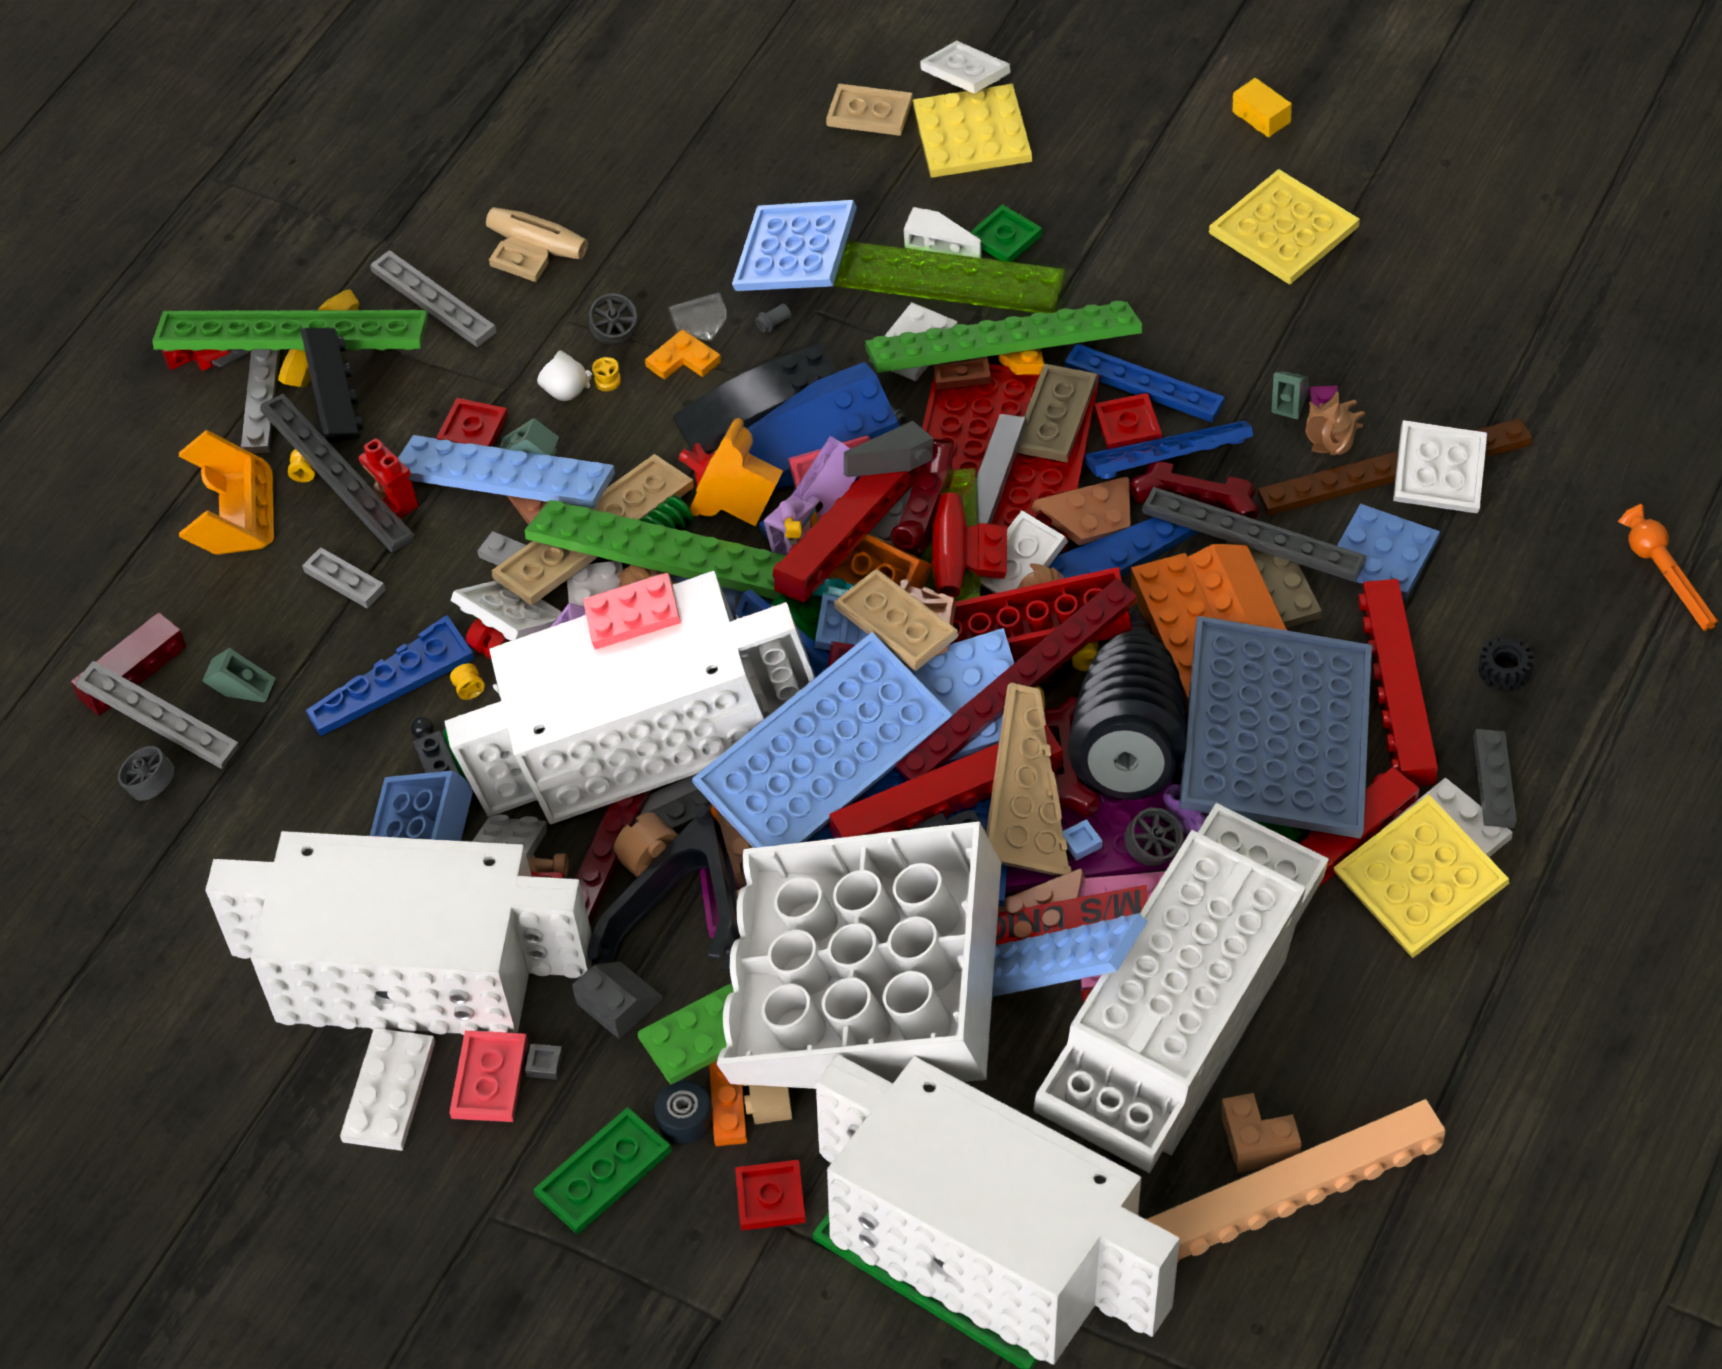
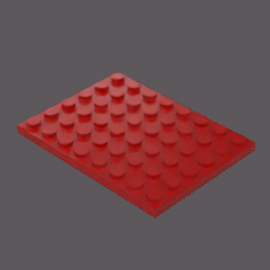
(968, 420)

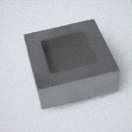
(544, 1061)

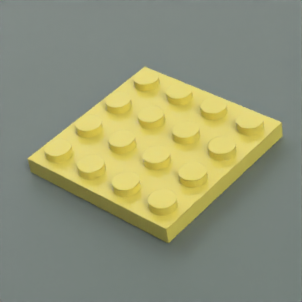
(972, 130)
(1284, 226)
(1421, 875)

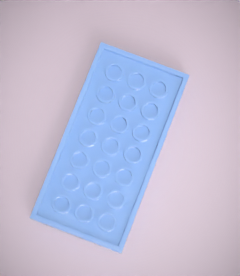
(822, 747)

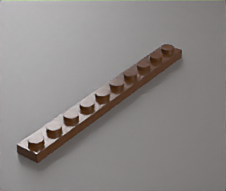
(1371, 473)

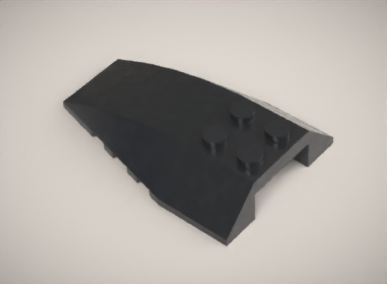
(752, 395)

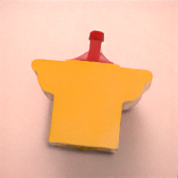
(731, 477)

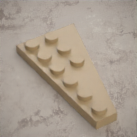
(1024, 797)

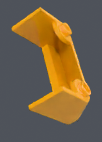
(244, 497)

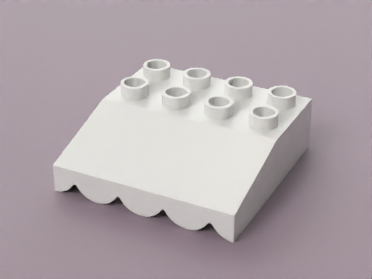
(864, 955)

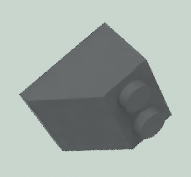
(615, 996)

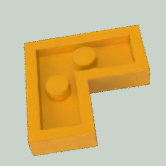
(681, 350)

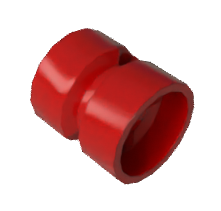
(483, 638)

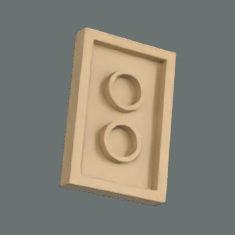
(869, 109)

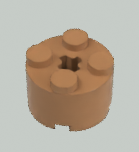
(643, 842)

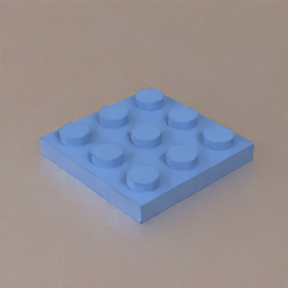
(1392, 546)

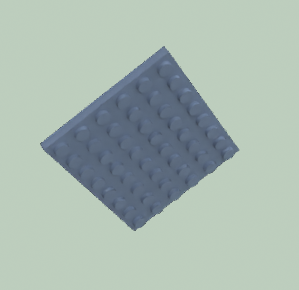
(1277, 726)

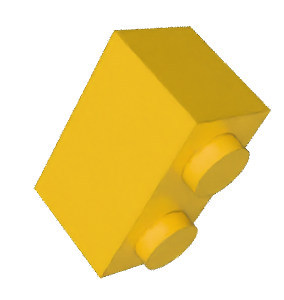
(1262, 107)

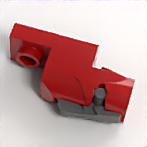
(204, 358)

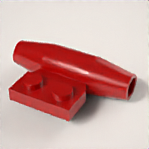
(959, 547)

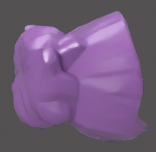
(1188, 819)

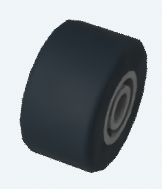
(684, 1112)

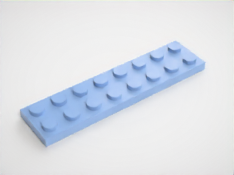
(506, 471)
(1065, 954)

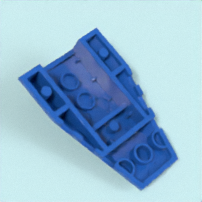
(836, 406)

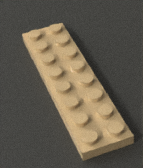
(543, 567)

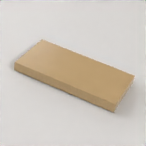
(896, 619)

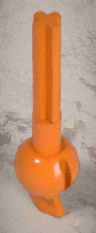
(1650, 540)

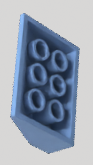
(423, 806)

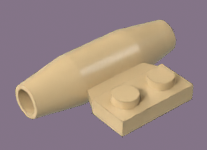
(530, 242)

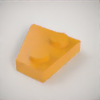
(1023, 362)

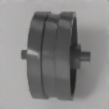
(612, 318)
(146, 773)
(1153, 837)

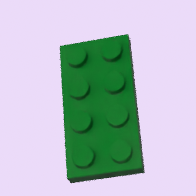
(602, 1170)

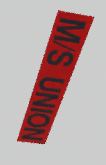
(1074, 912)

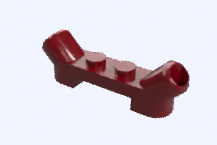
(933, 477)
(1233, 496)
(1071, 791)

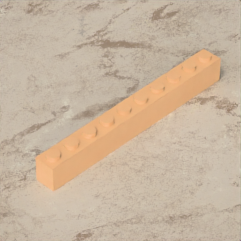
(1303, 1179)

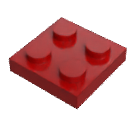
(1127, 420)
(473, 423)
(770, 1195)

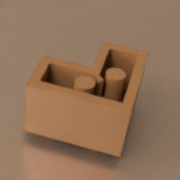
(1257, 1142)

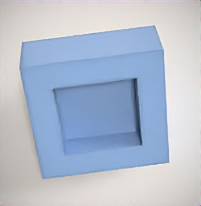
(1082, 840)

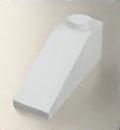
(936, 233)

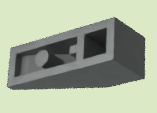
(890, 452)

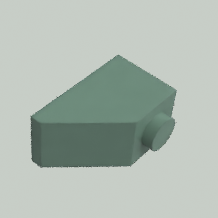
(1289, 394)
(531, 438)
(238, 677)

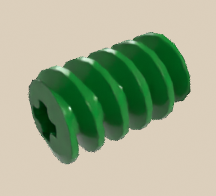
(670, 514)

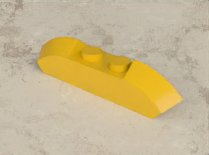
(295, 366)

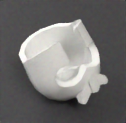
(564, 377)

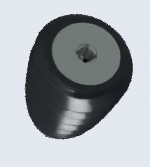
(1129, 717)

